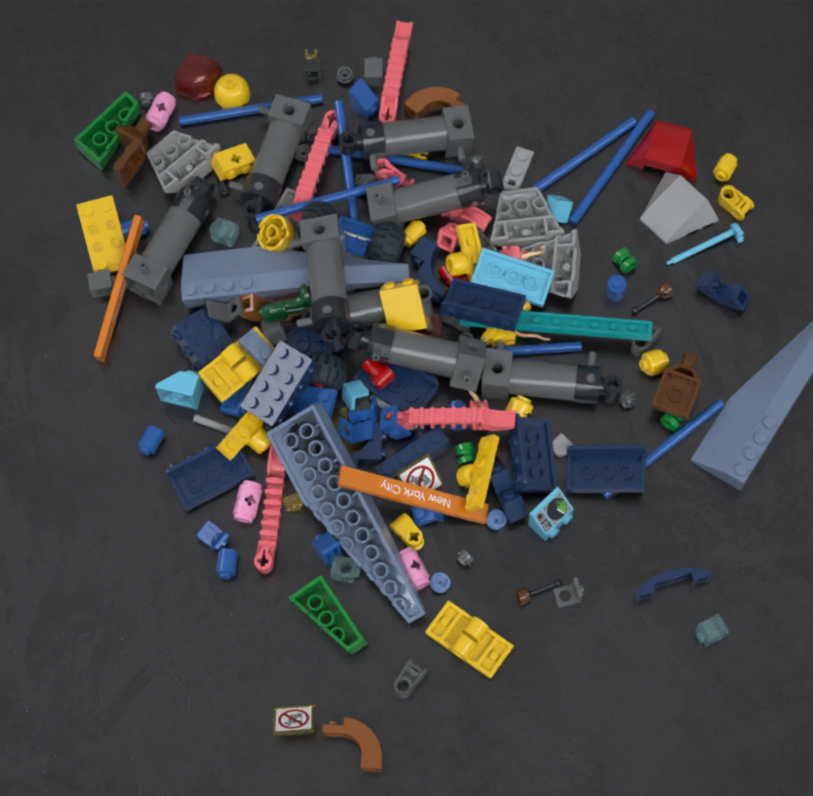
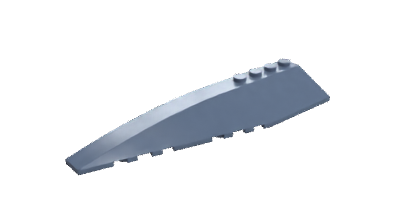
(269, 274)
(756, 413)
(345, 512)

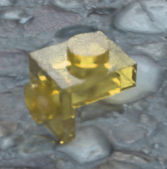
(292, 502)

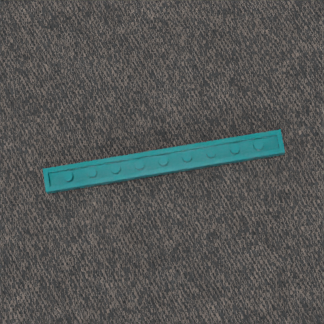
(580, 325)

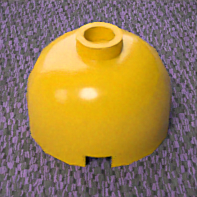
(231, 91)
(275, 233)

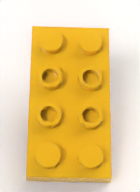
(102, 233)
(231, 370)
(469, 639)

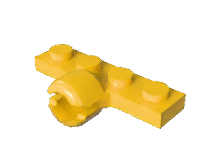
(466, 260)
(247, 431)
(478, 474)

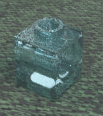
(224, 232)
(340, 562)
(711, 630)

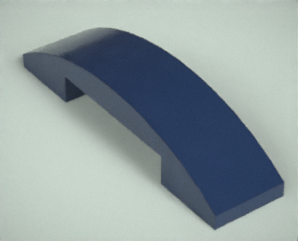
(695, 575)

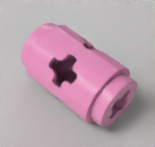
(160, 110)
(251, 491)
(415, 568)

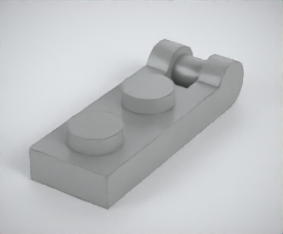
(517, 168)

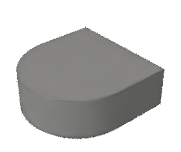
(560, 446)

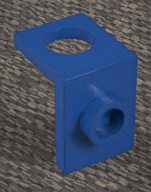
(365, 415)
(391, 427)
(356, 432)

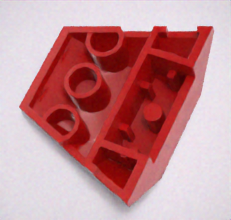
(667, 149)

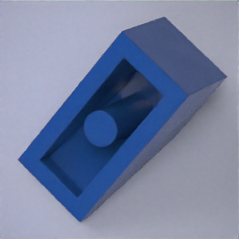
(363, 100)
(326, 547)

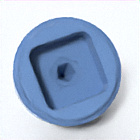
(496, 519)
(440, 582)

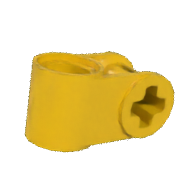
(736, 204)
(406, 530)

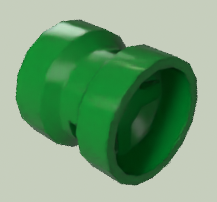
(625, 260)
(670, 421)
(466, 453)

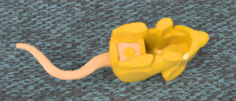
(495, 335)

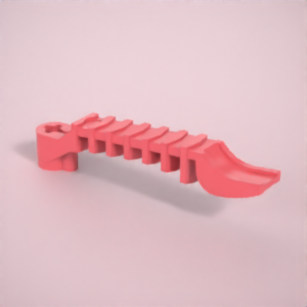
(394, 71)
(316, 159)
(461, 216)
(489, 419)
(271, 513)

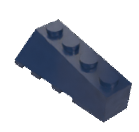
(417, 445)

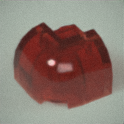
(197, 76)

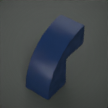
(727, 294)

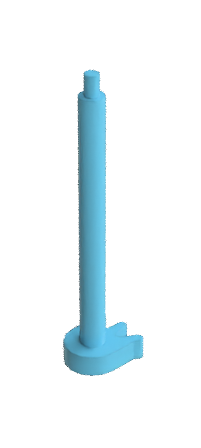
(734, 230)

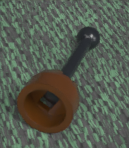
(663, 291)
(524, 595)

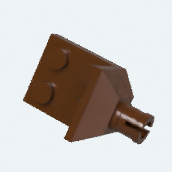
(135, 149)
(678, 388)

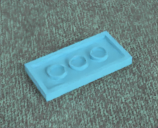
(513, 275)

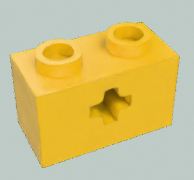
(232, 162)

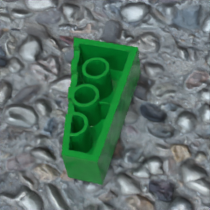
(100, 138)
(326, 610)

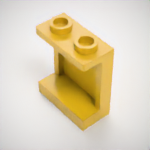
(403, 305)

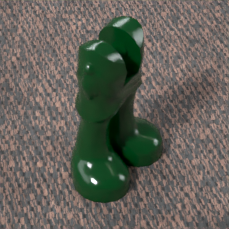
(281, 309)

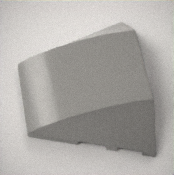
(181, 159)
(677, 209)
(523, 219)
(562, 257)

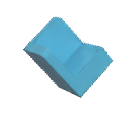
(559, 207)
(351, 391)

